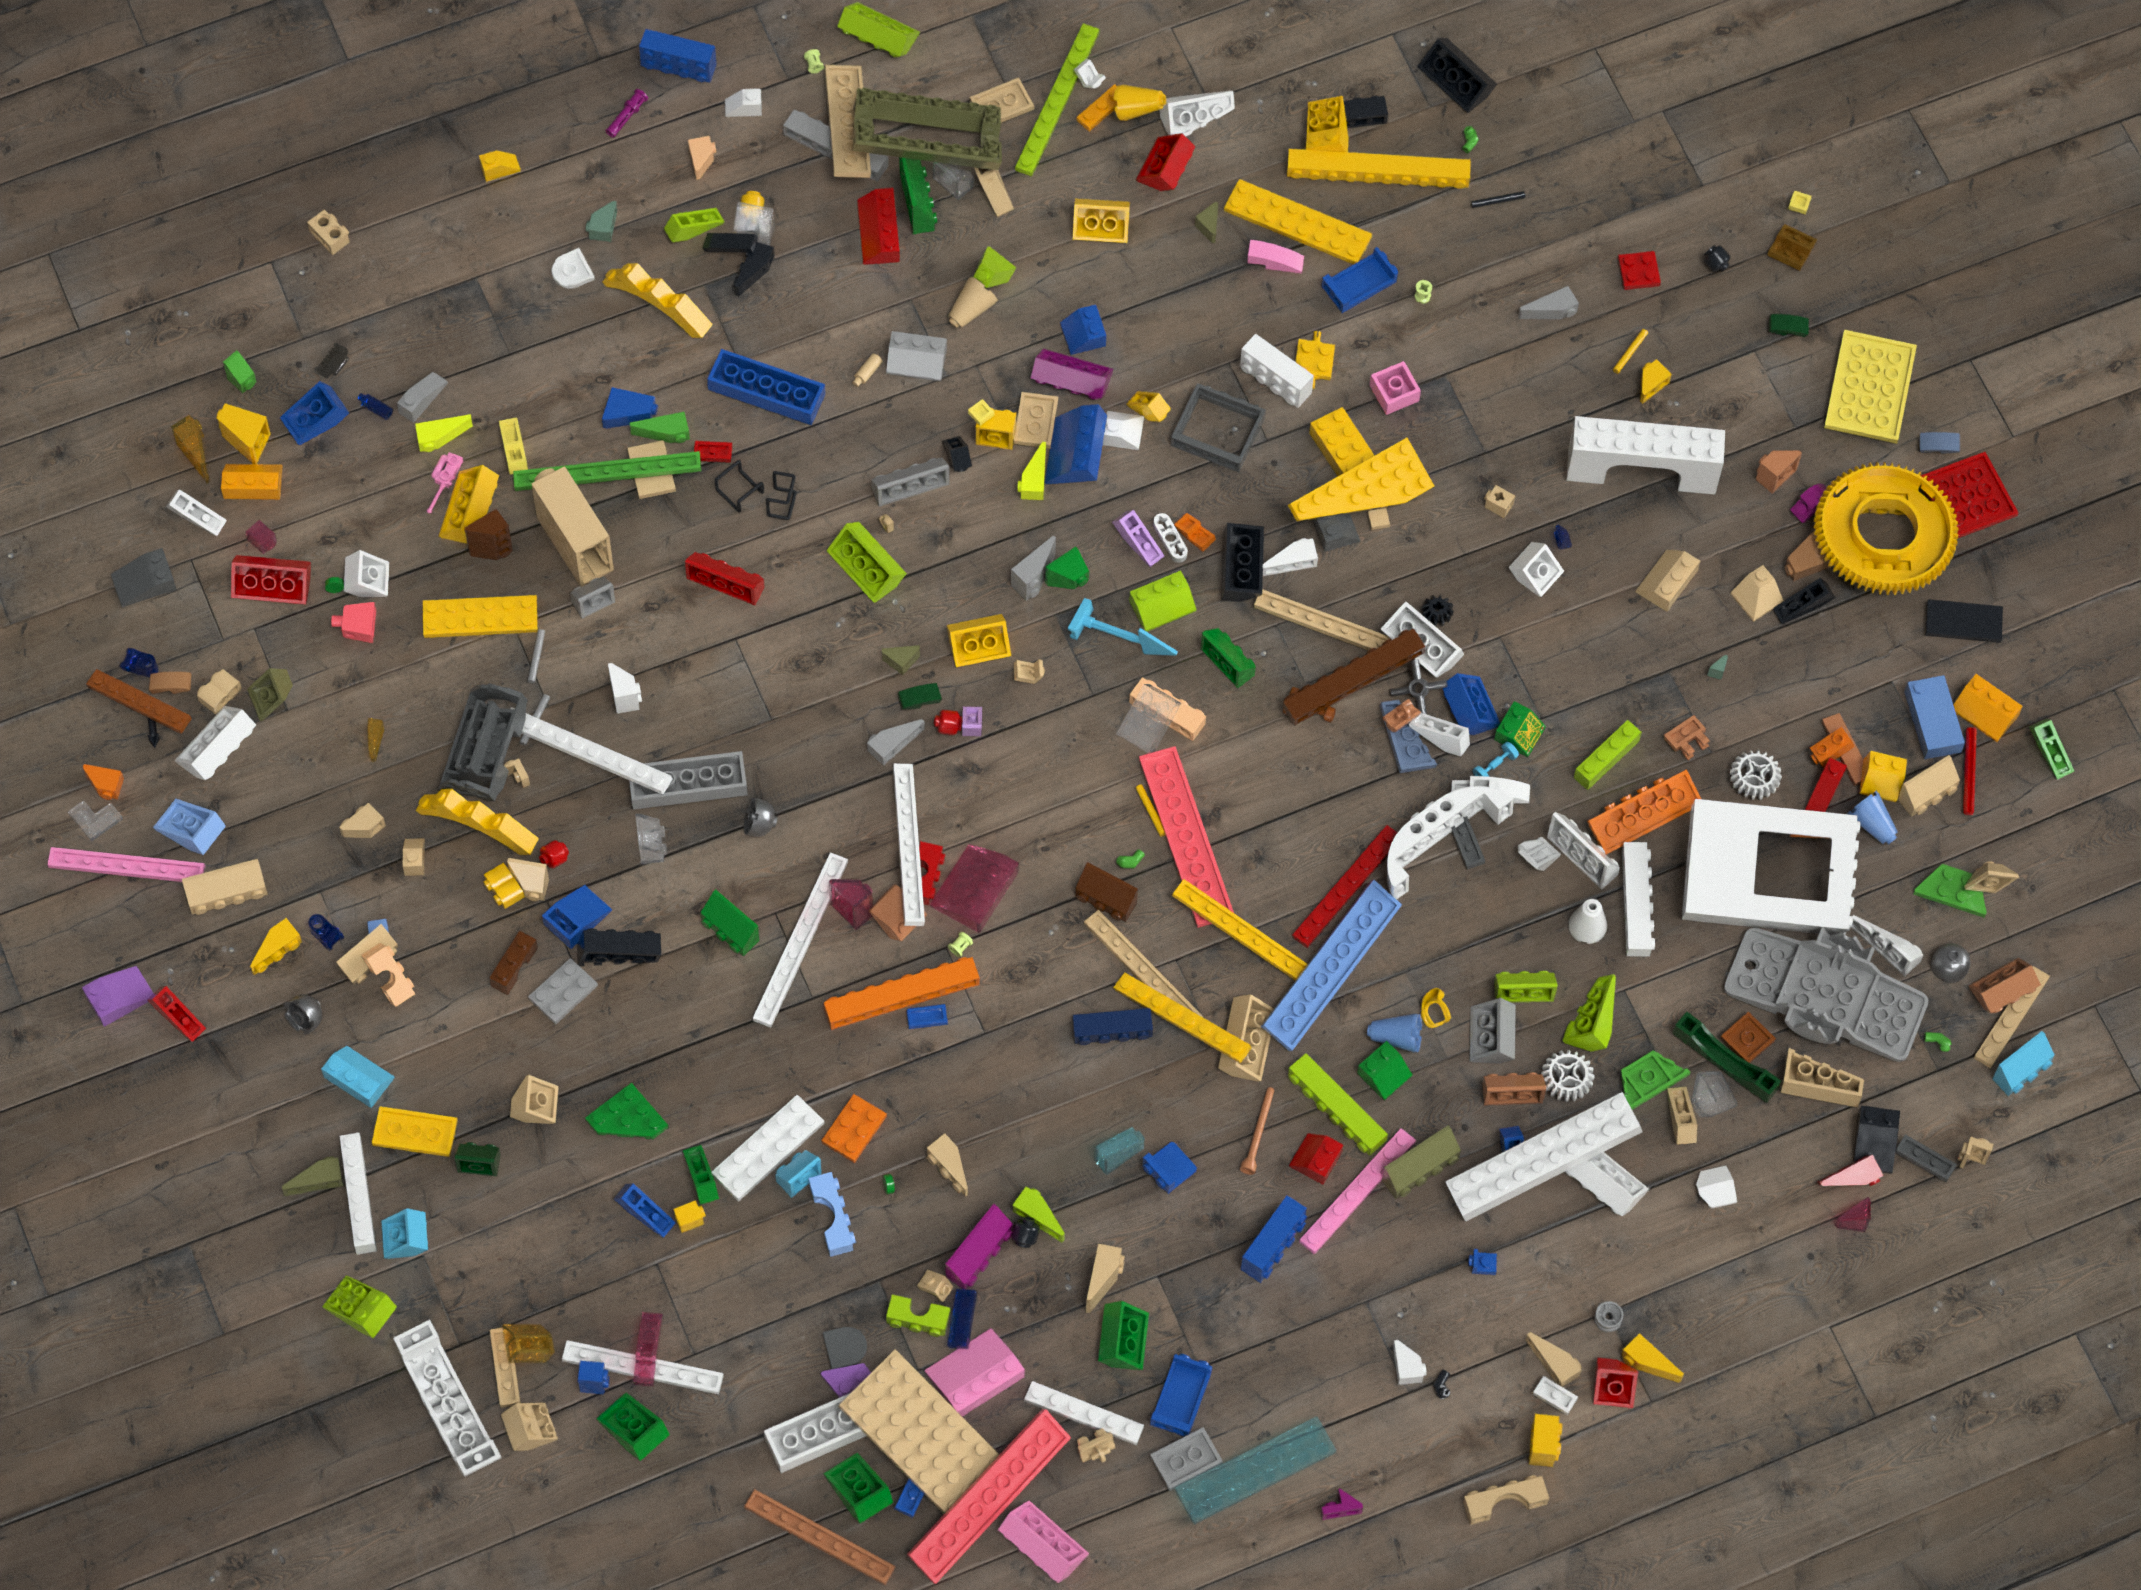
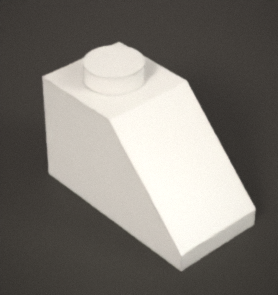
(744, 103)
(1408, 1364)

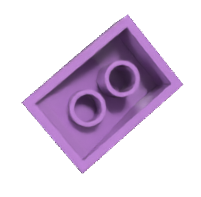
(117, 994)

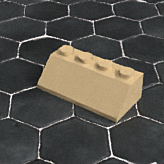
(224, 887)
(1245, 1023)

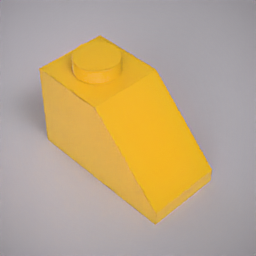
(498, 164)
(1653, 379)
(1149, 405)

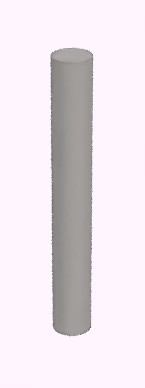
(536, 656)
(538, 712)

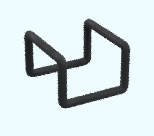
(760, 486)
(790, 491)

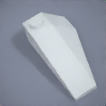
(1191, 112)
(1894, 949)

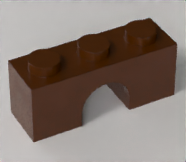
(506, 972)

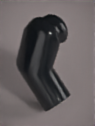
(1440, 1386)

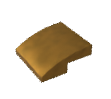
(1792, 247)

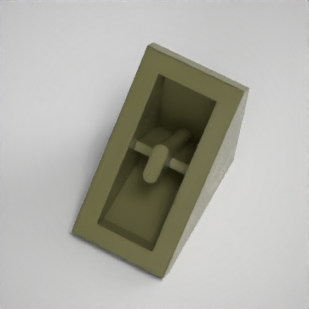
(1207, 222)
(901, 657)

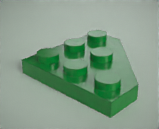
(627, 1116)

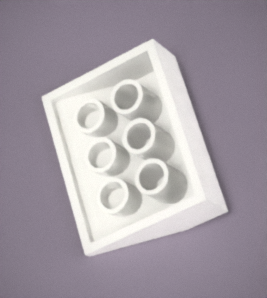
(1582, 851)

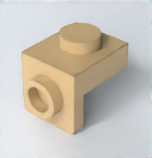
(1028, 671)
(935, 1284)

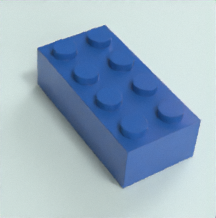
(677, 56)
(1273, 1239)

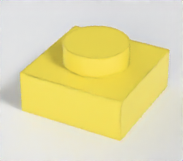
(1800, 202)
(981, 412)

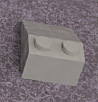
(1030, 572)

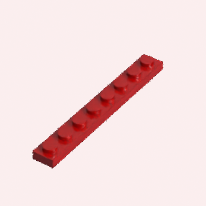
(1345, 888)

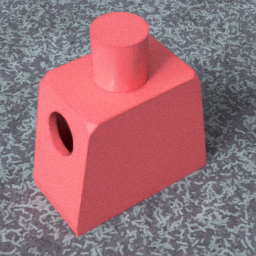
(357, 621)

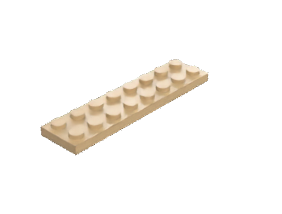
(841, 96)

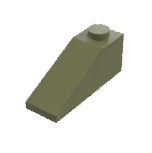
(319, 1176)

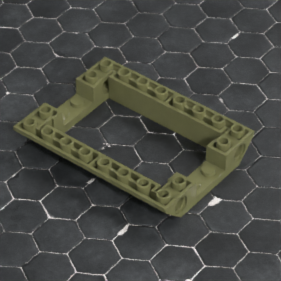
(928, 112)

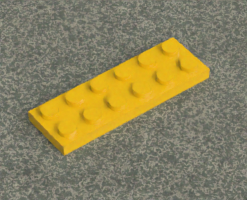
(480, 616)

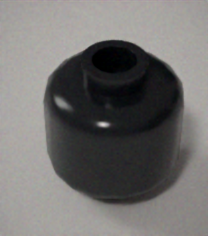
(1717, 258)
(1025, 1232)

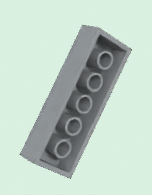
(695, 780)

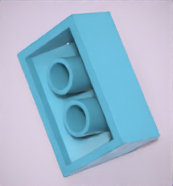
(2024, 1064)
(357, 1075)

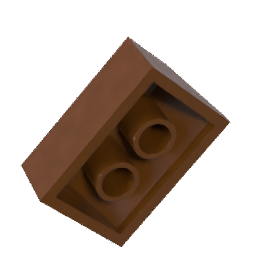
(489, 537)
(1106, 892)

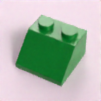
(1384, 1070)

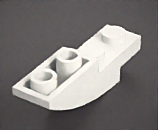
(1518, 790)

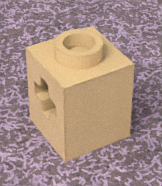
(1499, 501)

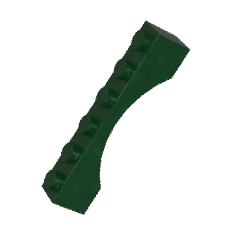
(1700, 1039)

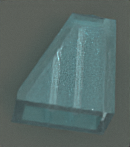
(1118, 1149)

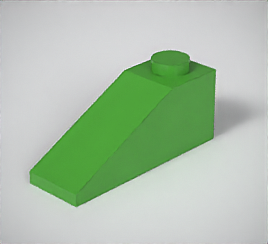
(670, 428)
(2051, 748)

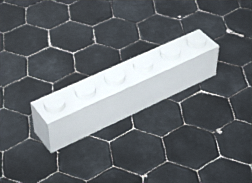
(1636, 899)
(358, 1193)

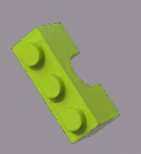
(933, 1322)

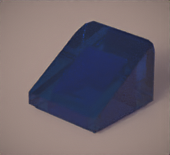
(1562, 537)

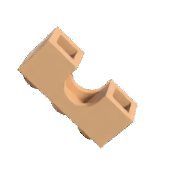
(398, 987)

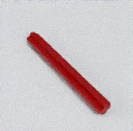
(1969, 771)

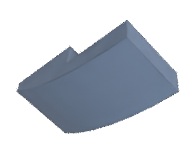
(1940, 441)

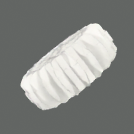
(1764, 766)
(1559, 1088)

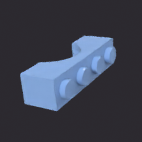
(825, 1192)

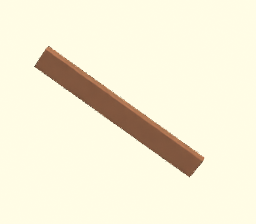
(819, 1537)

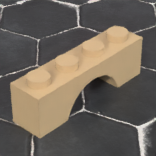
(1529, 1492)

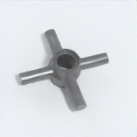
(1426, 687)

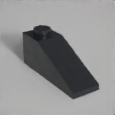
(1804, 601)

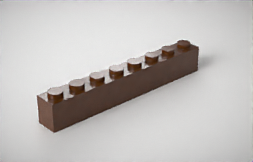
(1354, 676)

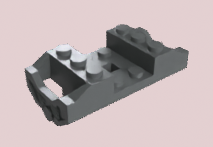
(483, 742)

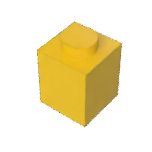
(689, 1216)

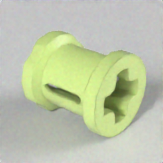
(813, 60)
(1422, 291)
(960, 944)

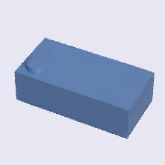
(1934, 717)

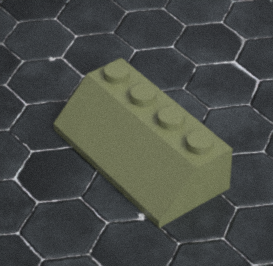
(1421, 1163)

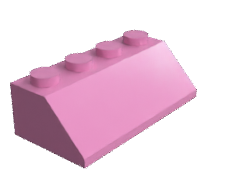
(1043, 1541)

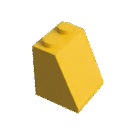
(244, 431)

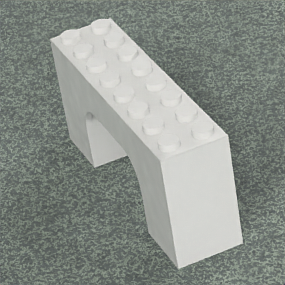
(1606, 443)

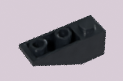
(754, 267)

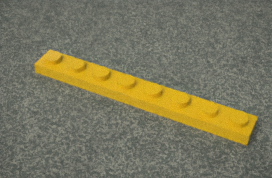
(1239, 929)
(1182, 1017)

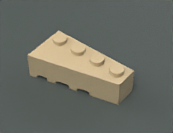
(1819, 1081)

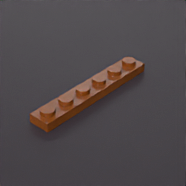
(138, 701)

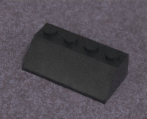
(1456, 74)
(1242, 562)

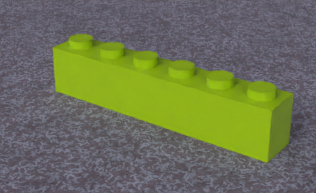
(1337, 1104)

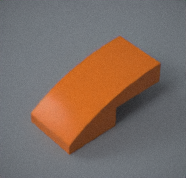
(1194, 532)

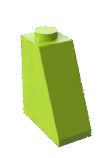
(993, 269)

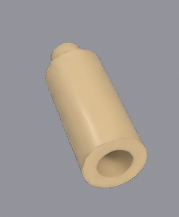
(867, 369)

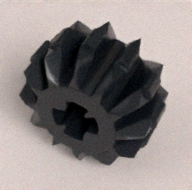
(1443, 615)

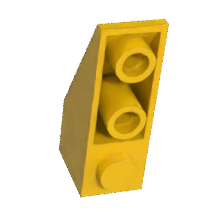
(278, 942)

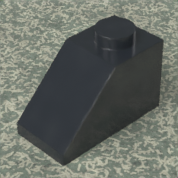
(957, 453)

